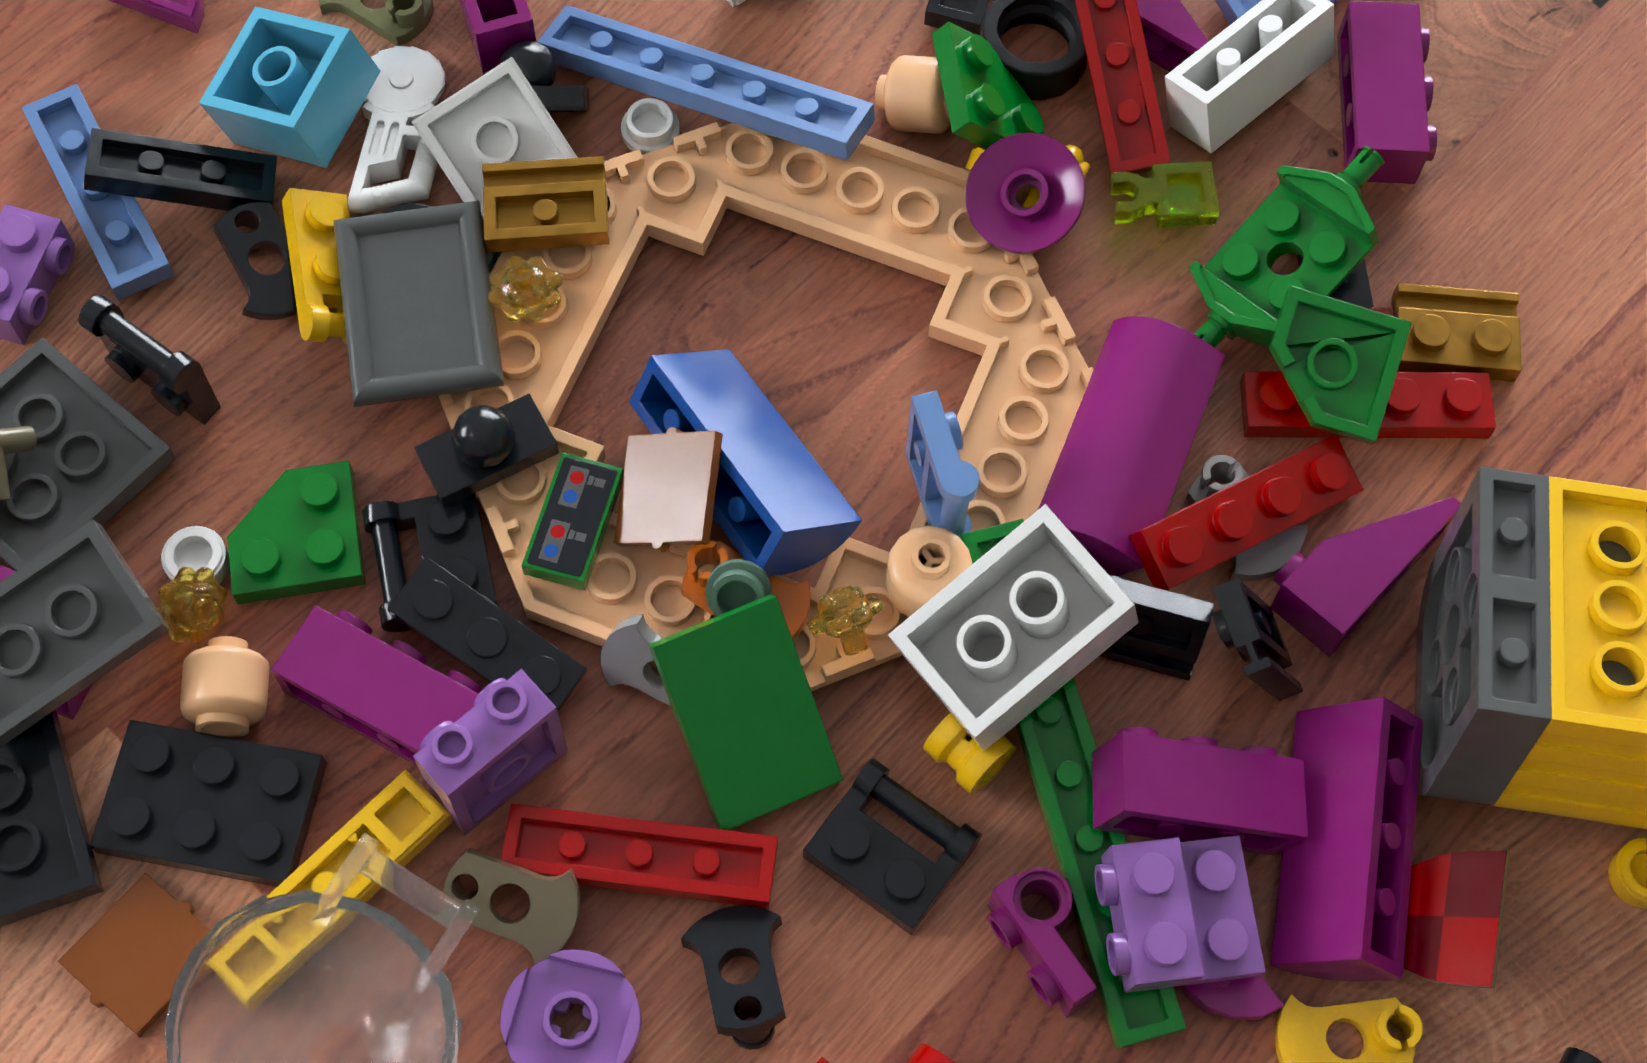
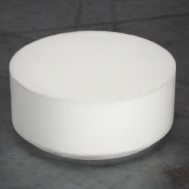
(195, 549)

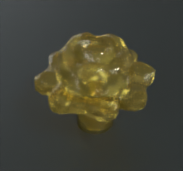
(525, 288)
(192, 604)
(846, 616)

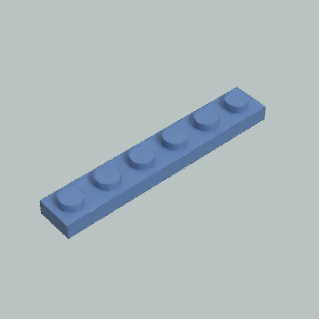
(709, 82)

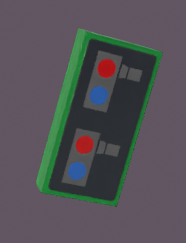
(573, 521)

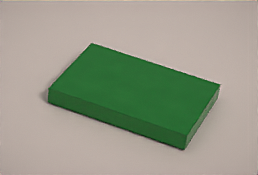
(746, 712)

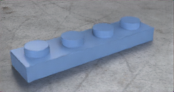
(109, 221)

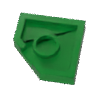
(979, 91)
(1338, 361)
(299, 537)

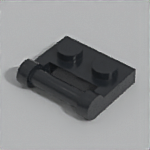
(133, 354)
(446, 535)
(880, 864)

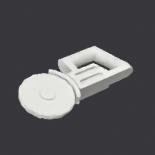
(403, 91)

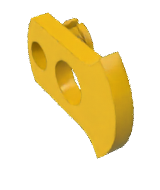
(1303, 1030)

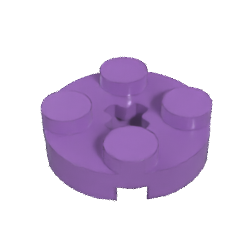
(551, 989)

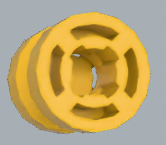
(973, 766)

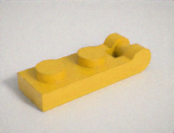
(314, 260)

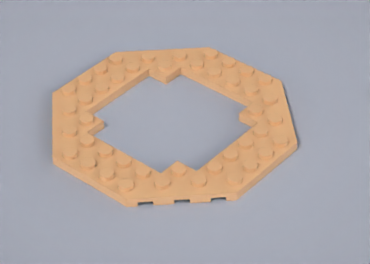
(875, 205)

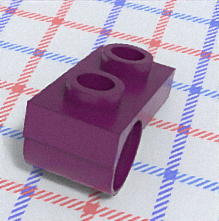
(1055, 970)

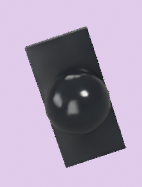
(540, 71)
(486, 448)

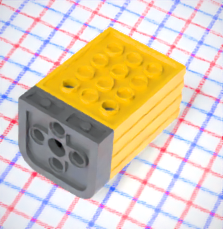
(1538, 650)

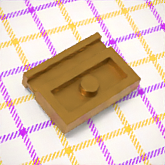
(545, 204)
(1460, 330)

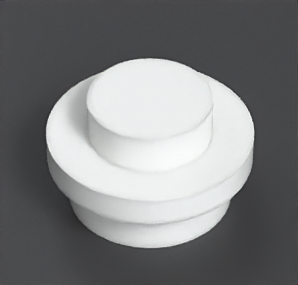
(649, 125)

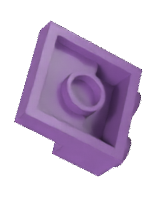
(31, 259)
(491, 749)
(1179, 913)

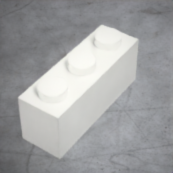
(1248, 68)

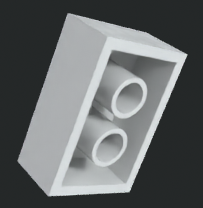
(1015, 627)

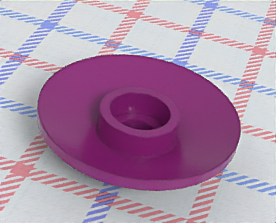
(1009, 170)

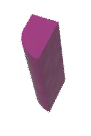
(1131, 436)
(1350, 879)

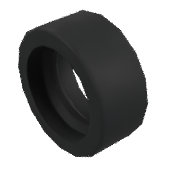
(1045, 79)

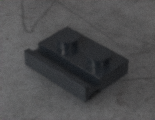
(1252, 629)
(1167, 632)

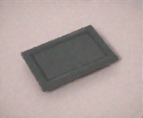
(417, 304)

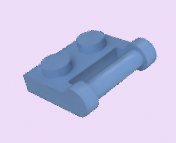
(939, 474)

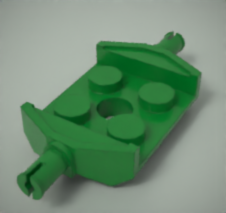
(1305, 216)

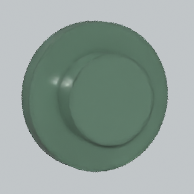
(735, 584)

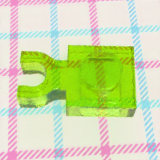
(1173, 192)

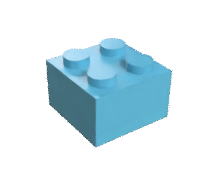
(290, 86)

